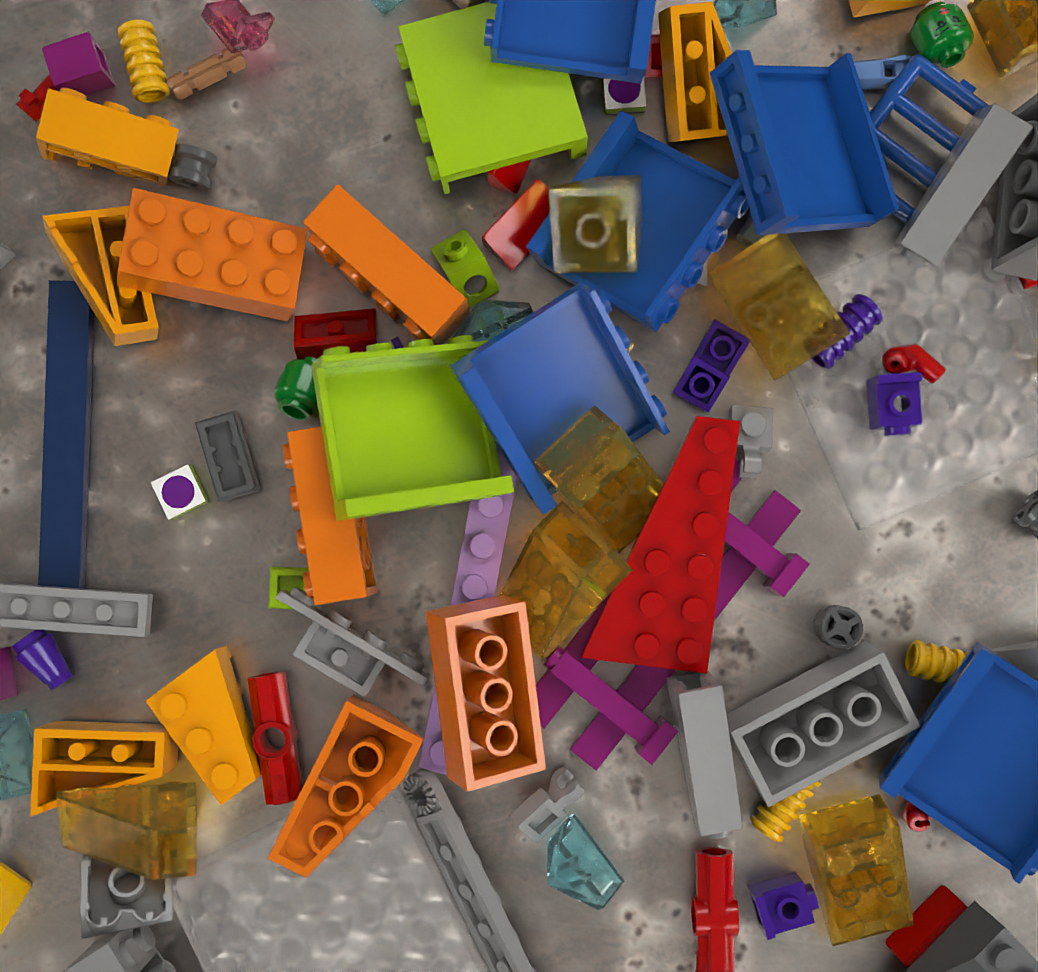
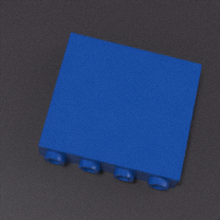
(573, 36)
(803, 145)
(682, 222)
(549, 374)
(978, 760)

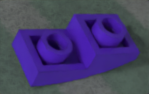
(711, 365)

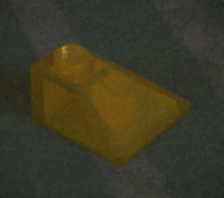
(596, 224)

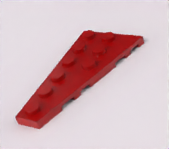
(669, 599)

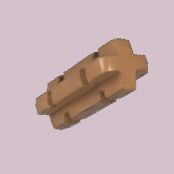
(205, 73)

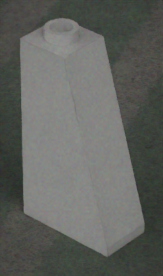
(962, 184)
(706, 752)

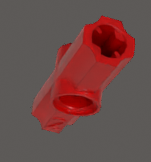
(278, 764)
(714, 910)

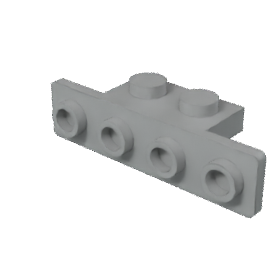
(343, 652)

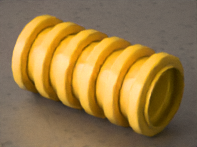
(143, 61)
(932, 661)
(776, 818)

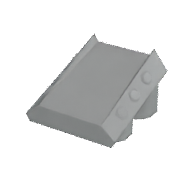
(120, 899)

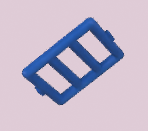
(894, 99)

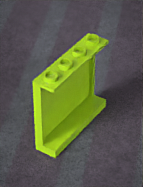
(482, 110)
(403, 429)

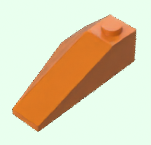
(352, 775)

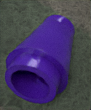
(43, 658)

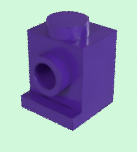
(881, 396)
(770, 897)

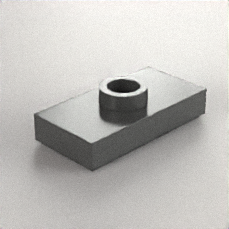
(227, 456)

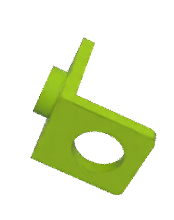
(461, 260)

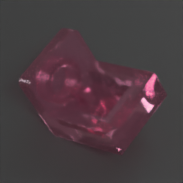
(236, 26)

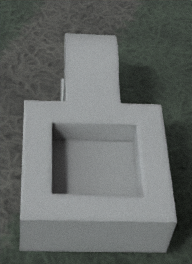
(753, 438)
(544, 809)

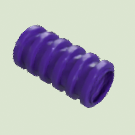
(858, 319)

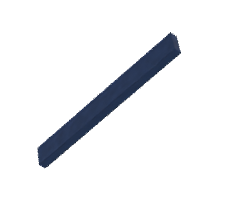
(66, 437)

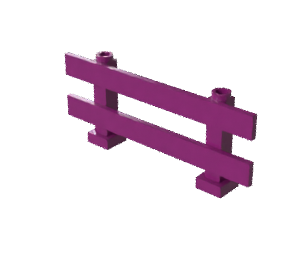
(623, 708)

